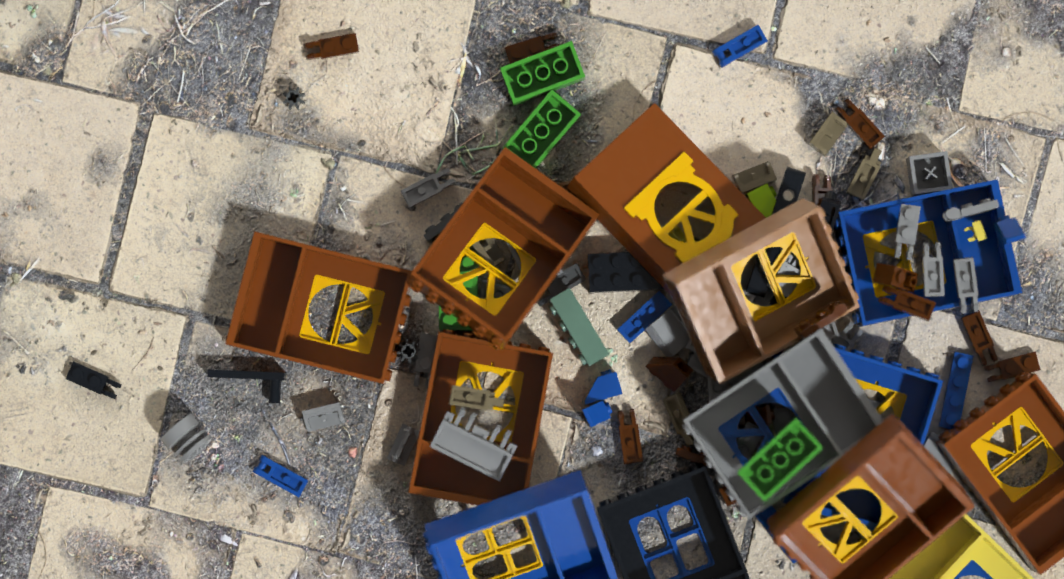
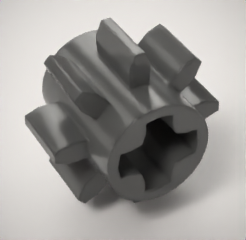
(289, 96)
(411, 347)

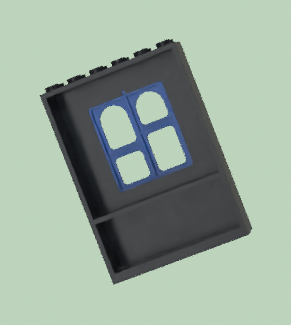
(698, 495)

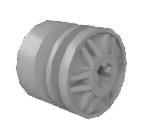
(186, 439)

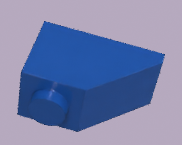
(1008, 230)
(604, 387)
(597, 413)

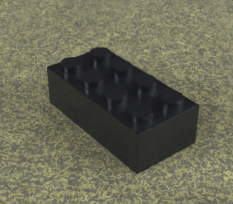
(618, 274)

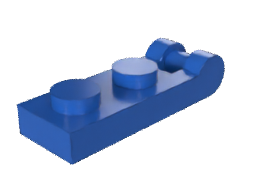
(740, 45)
(281, 476)

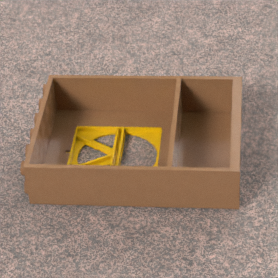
(731, 330)

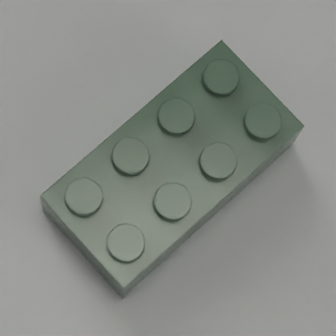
(579, 327)

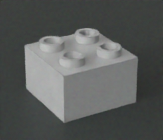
(929, 173)

